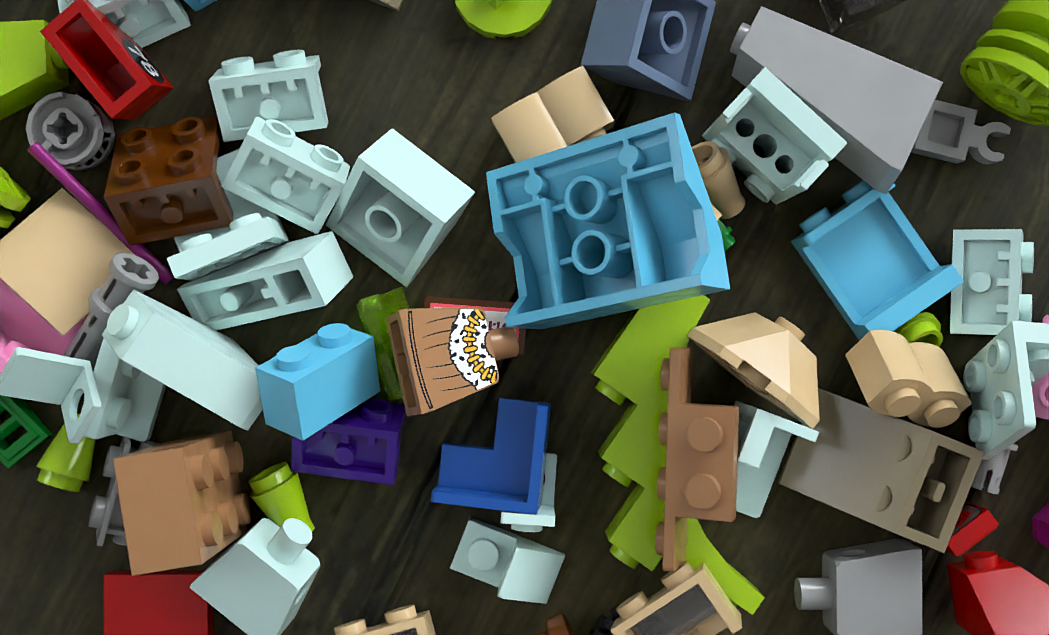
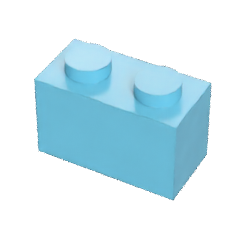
(318, 380)

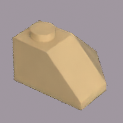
(766, 361)

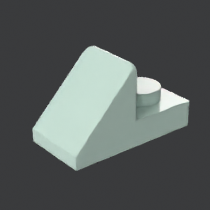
(508, 561)

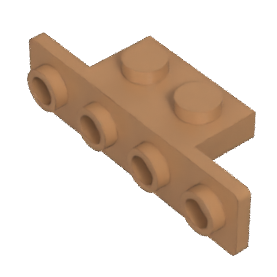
(699, 460)

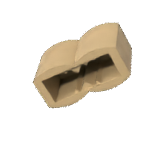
(554, 117)
(907, 379)

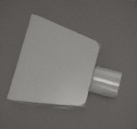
(867, 589)

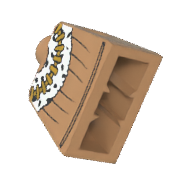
(445, 354)

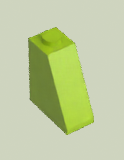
(27, 66)

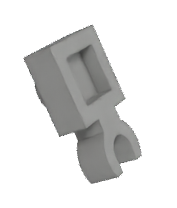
(951, 133)

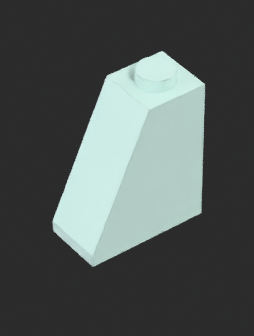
(186, 357)

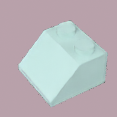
(398, 206)

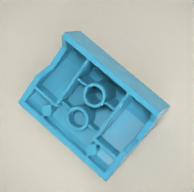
(607, 226)

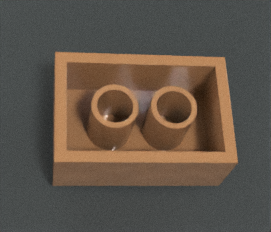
(181, 501)

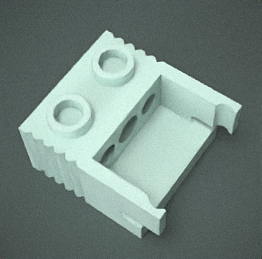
(786, 132)

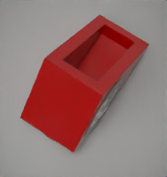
(106, 61)

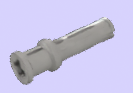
(126, 274)

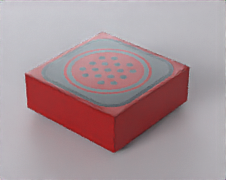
(971, 527)

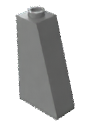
(856, 92)

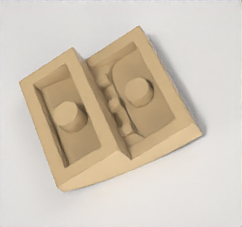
(58, 259)

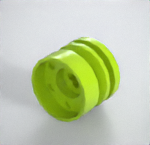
(1013, 62)

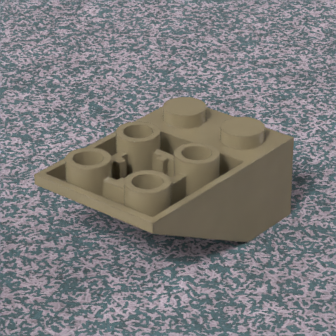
(883, 471)

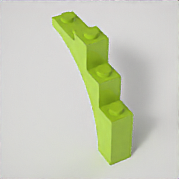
(633, 448)

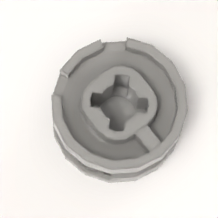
(71, 130)

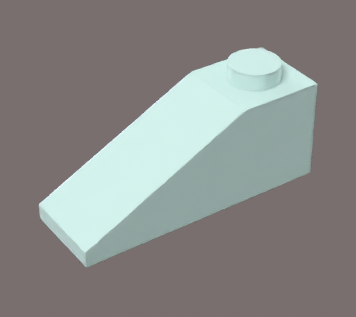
(270, 285)

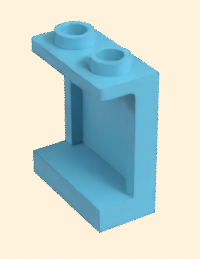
(872, 261)

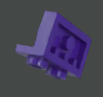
(356, 445)

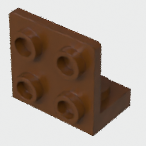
(167, 181)

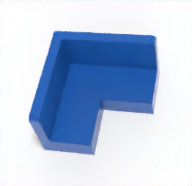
(502, 476)

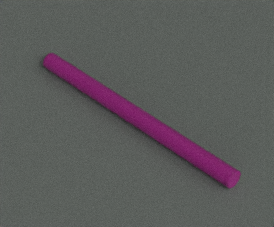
(95, 207)

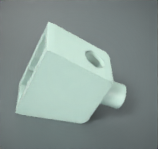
(261, 577)

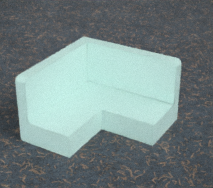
(760, 451)

